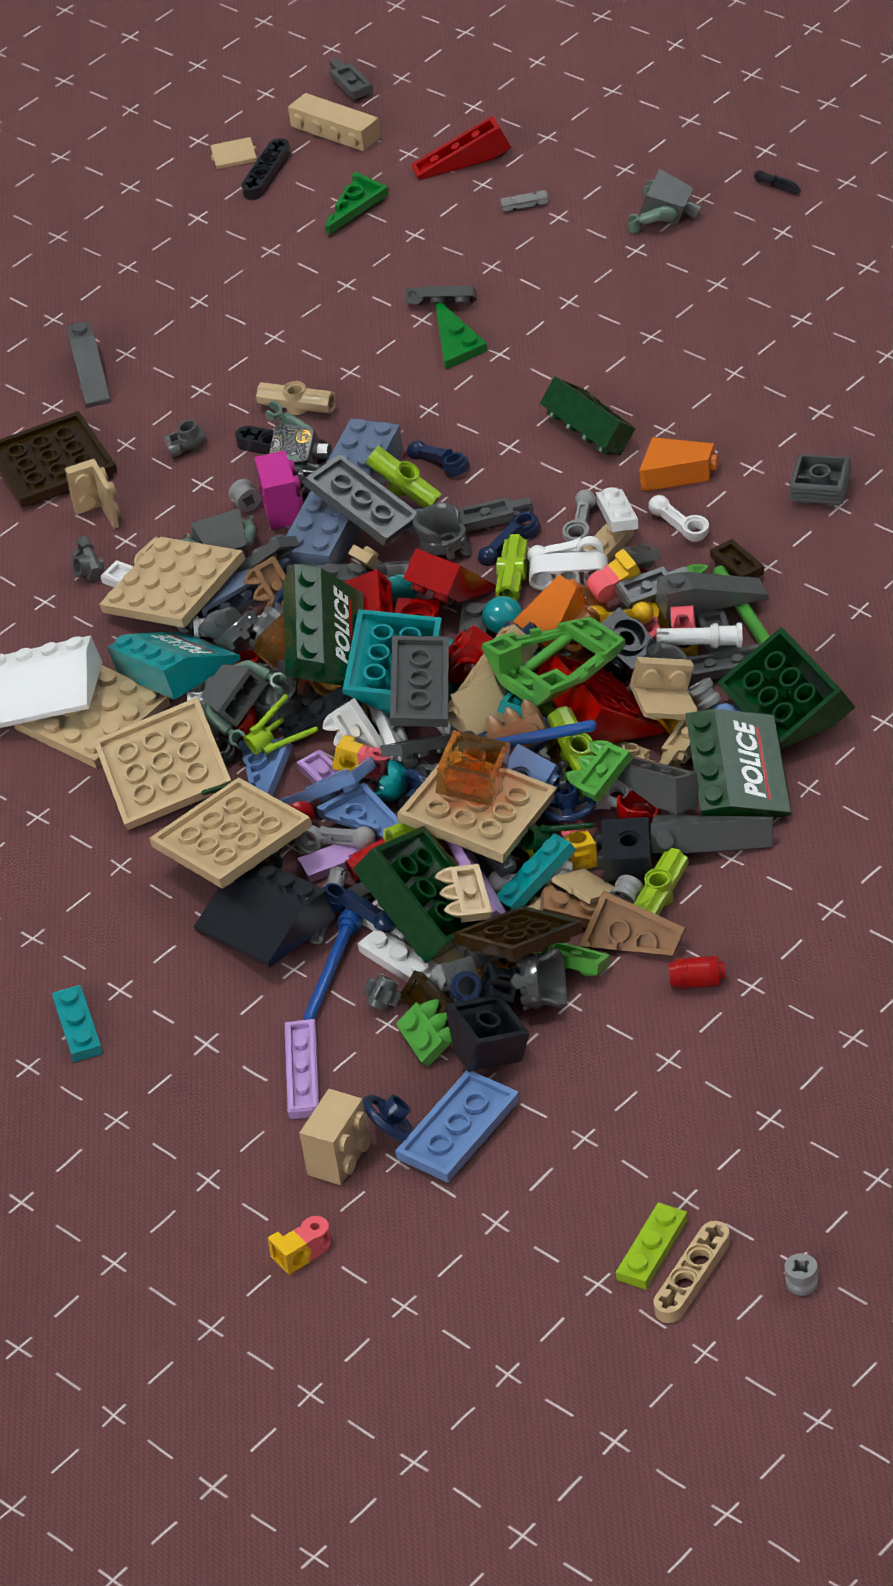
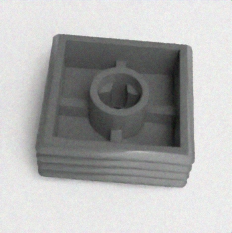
(820, 479)

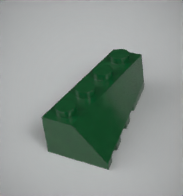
(587, 415)

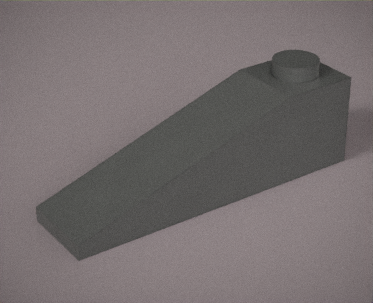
(88, 364)
(706, 591)
(662, 785)
(710, 833)

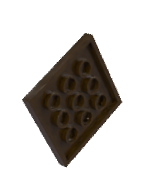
(37, 457)

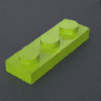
(652, 1246)

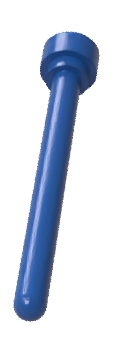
(550, 733)
(348, 925)

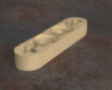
(688, 1270)

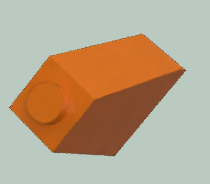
(677, 463)
(554, 605)

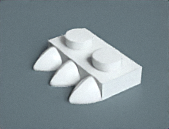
(352, 722)

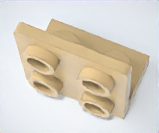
(91, 490)
(662, 687)

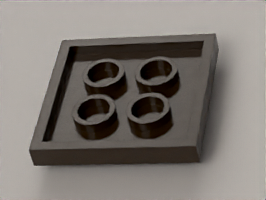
(518, 933)

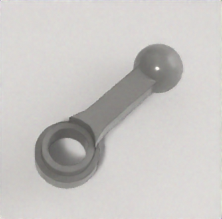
(584, 501)
(359, 837)

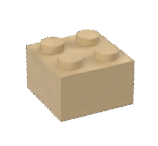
(335, 1137)

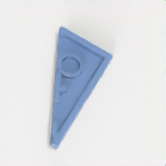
(263, 769)
(326, 787)
(358, 809)

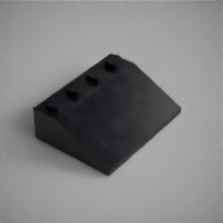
(266, 913)

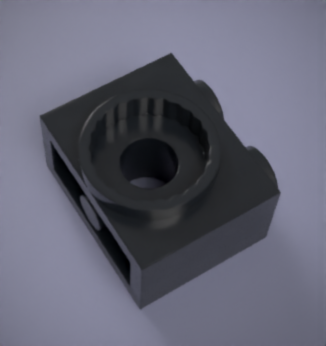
(636, 643)
(624, 848)

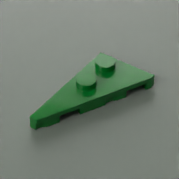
(357, 198)
(457, 339)

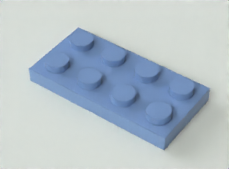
(457, 1125)

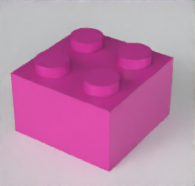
(279, 488)

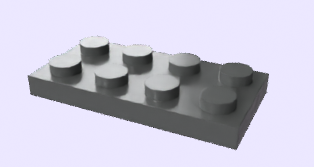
(361, 499)
(419, 681)

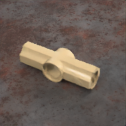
(296, 397)

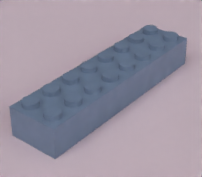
(320, 528)

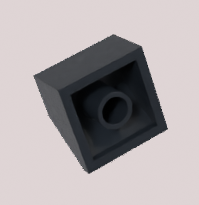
(486, 1032)

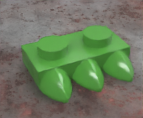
(599, 770)
(425, 1030)

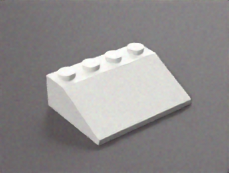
(48, 680)

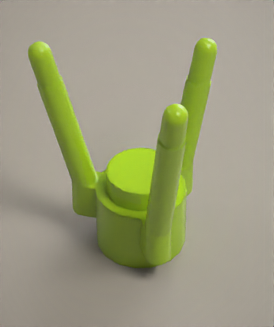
(261, 737)

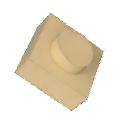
(365, 556)

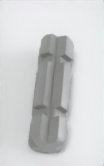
(524, 201)

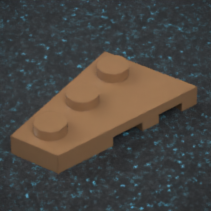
(628, 927)

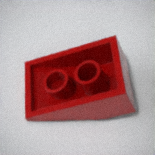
(444, 578)

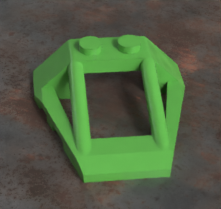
(507, 663)

